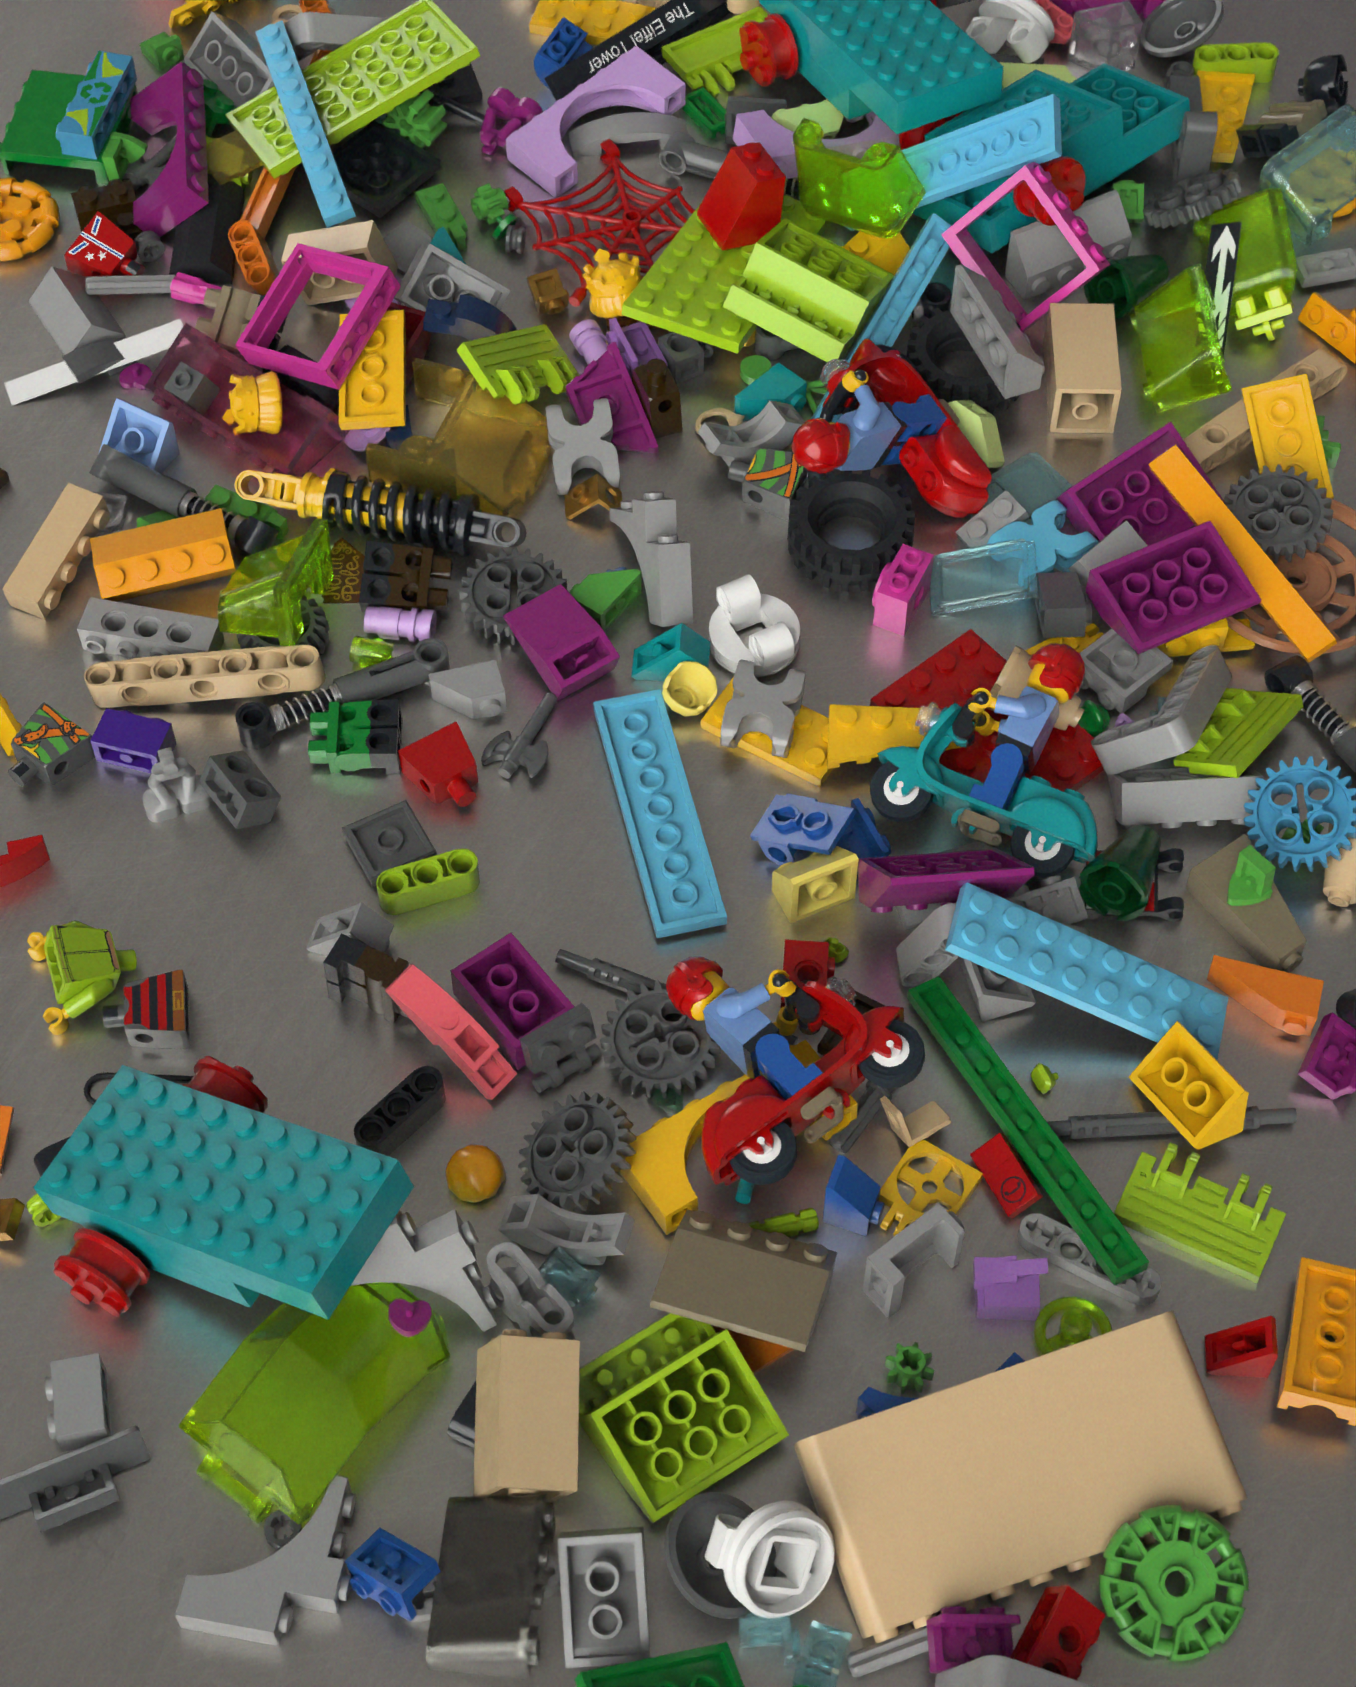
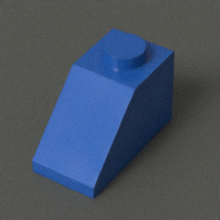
(851, 1198)

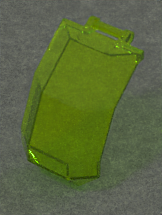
(307, 1397)

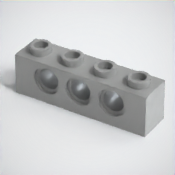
(145, 631)

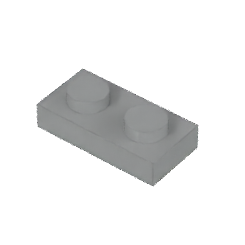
(1326, 267)
(990, 519)

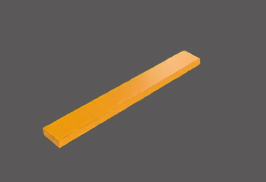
(1276, 593)

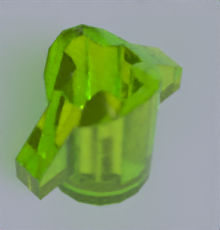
(369, 651)

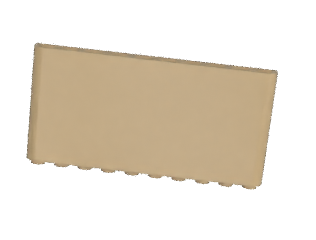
(1016, 1473)

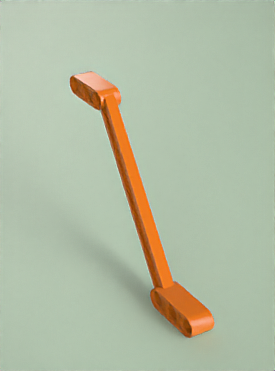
(249, 233)

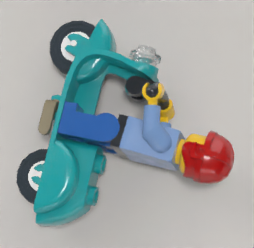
(1044, 823)

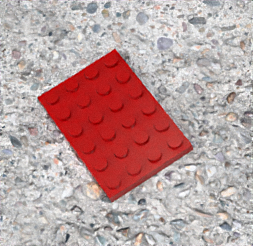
(951, 677)

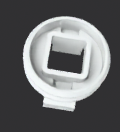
(997, 26)
(742, 607)
(744, 1549)

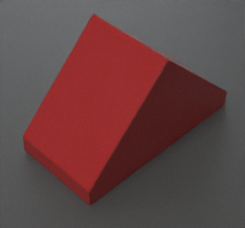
(1243, 1349)

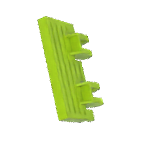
(705, 53)
(518, 363)
(1239, 731)
(1197, 1217)

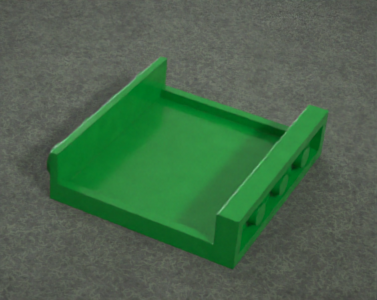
(33, 127)

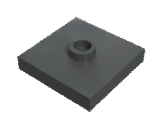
(388, 840)

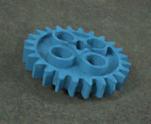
(1271, 818)

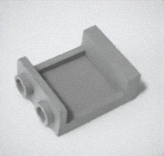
(888, 1266)

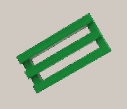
(702, 114)

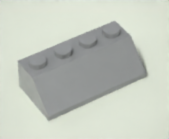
(230, 59)
(1043, 257)
(994, 334)
(1178, 797)

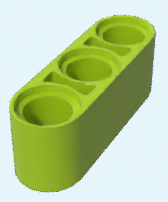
(1243, 58)
(441, 869)

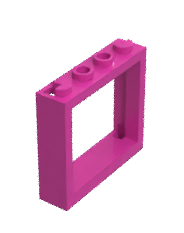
(1058, 208)
(353, 333)

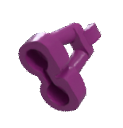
(509, 108)

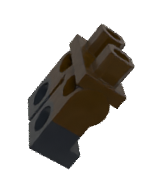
(403, 577)
(363, 975)

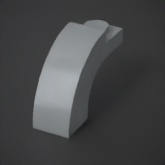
(769, 429)
(544, 1226)

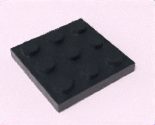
(382, 168)

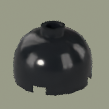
(1325, 81)

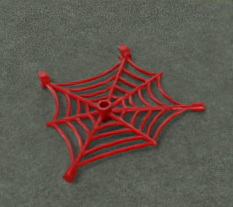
(629, 224)

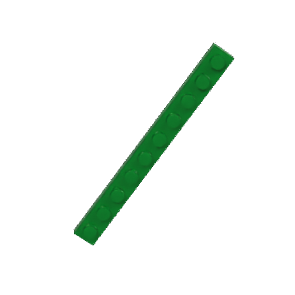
(1028, 1131)

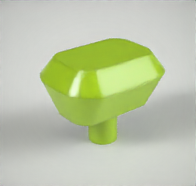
(837, 949)
(1043, 1078)

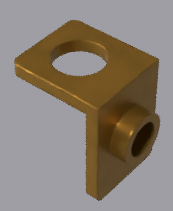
(589, 494)

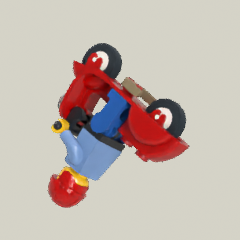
(894, 424)
(757, 1125)

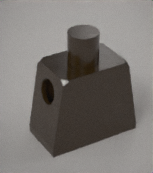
(657, 388)

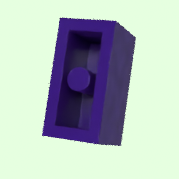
(131, 739)

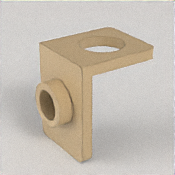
(918, 1124)

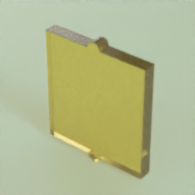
(230, 158)

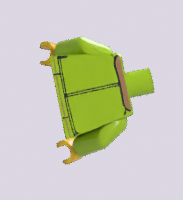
(81, 967)

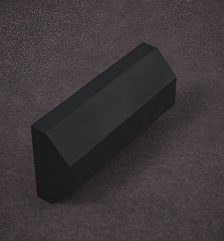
(202, 239)

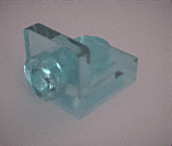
(821, 1656)

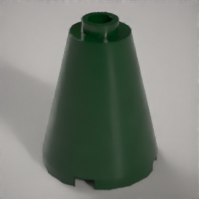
(1127, 282)
(1122, 874)

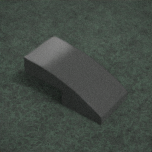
(93, 359)

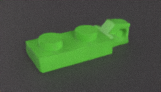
(443, 212)
(245, 508)

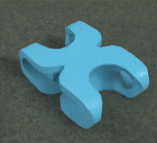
(1052, 546)

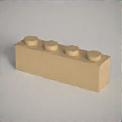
(56, 551)

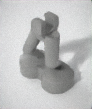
(164, 801)

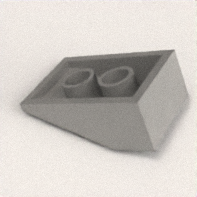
(444, 278)
(604, 1596)

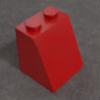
(743, 197)

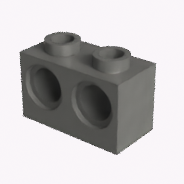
(240, 789)

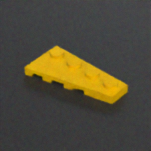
(1229, 97)
(863, 731)

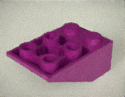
(562, 641)

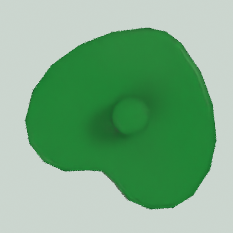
(501, 229)

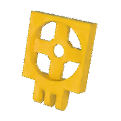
(907, 1214)

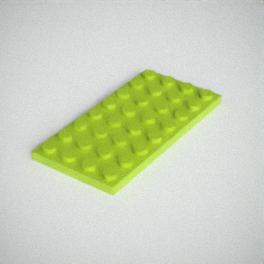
(360, 81)
(693, 278)

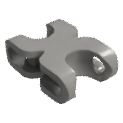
(582, 446)
(762, 708)
(526, 1296)

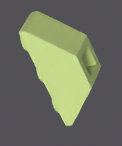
(823, 113)
(980, 430)

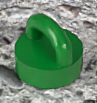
(1094, 718)

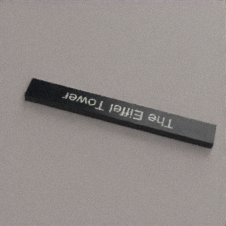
(642, 33)

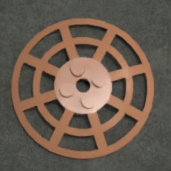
(1317, 589)

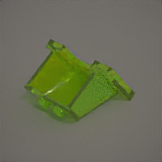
(270, 584)

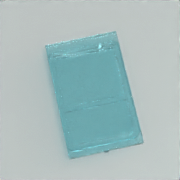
(1029, 481)
(983, 576)

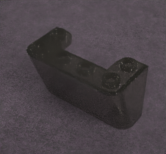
(490, 1584)

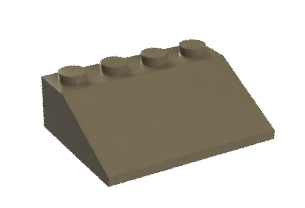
(745, 1279)

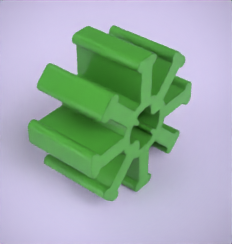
(417, 120)

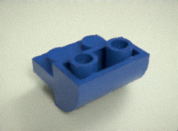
(560, 48)

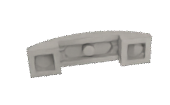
(623, 129)

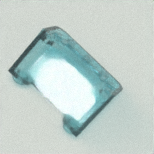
(1316, 174)

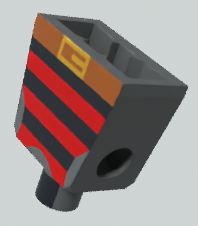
(153, 1012)

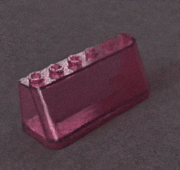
(307, 427)

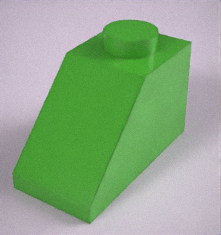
(608, 594)

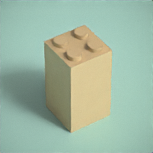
(1081, 368)
(527, 1415)

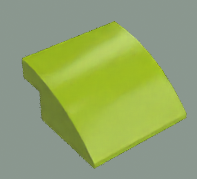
(808, 290)
(675, 1411)

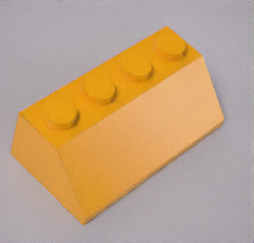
(162, 556)

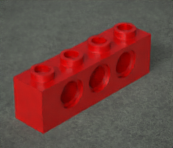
(1061, 1612)

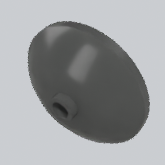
(1180, 26)
(685, 1552)

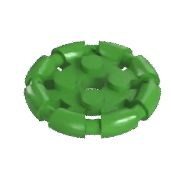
(1149, 1578)

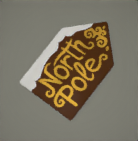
(347, 575)

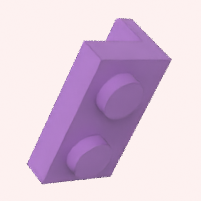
(634, 343)

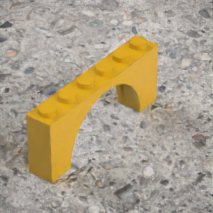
(663, 1150)

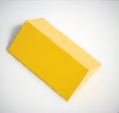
(1192, 1089)

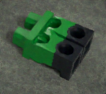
(358, 736)

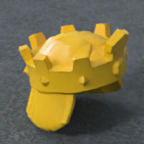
(611, 283)
(255, 404)

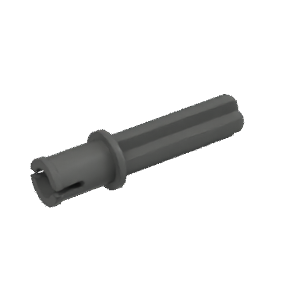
(867, 1108)

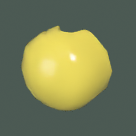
(689, 688)

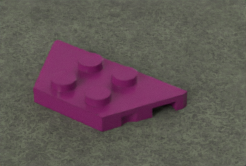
(611, 380)

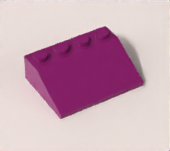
(1132, 493)
(1170, 588)
(937, 877)

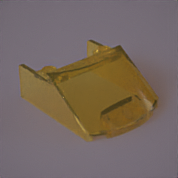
(479, 449)

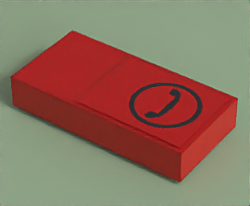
(1006, 1175)

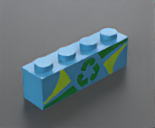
(96, 105)

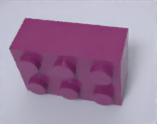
(508, 994)

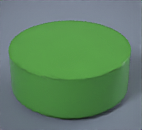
(753, 367)

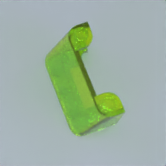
(858, 193)
(1265, 244)
(1180, 342)

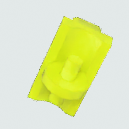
(1277, 306)

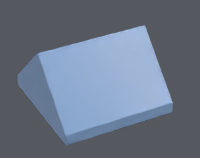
(141, 435)

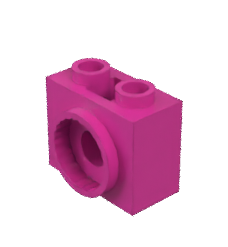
(902, 589)

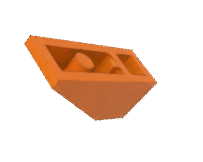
(1273, 995)

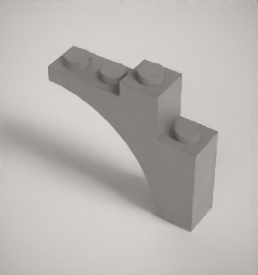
(662, 558)
(434, 1258)
(257, 1598)

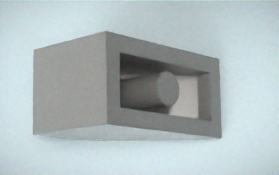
(470, 689)
(355, 922)

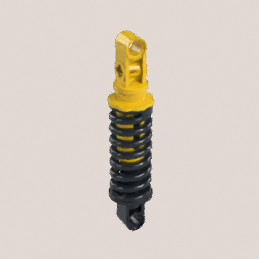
(383, 510)

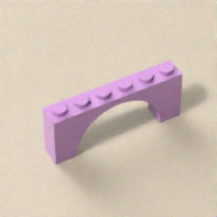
(628, 81)
(778, 140)

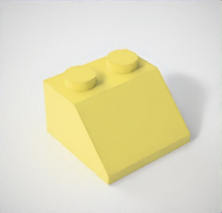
(815, 883)

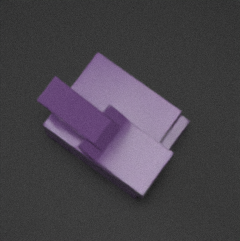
(1008, 1287)

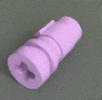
(589, 340)
(398, 623)

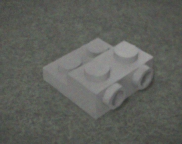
(1120, 672)

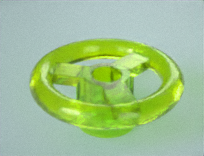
(1076, 1316)

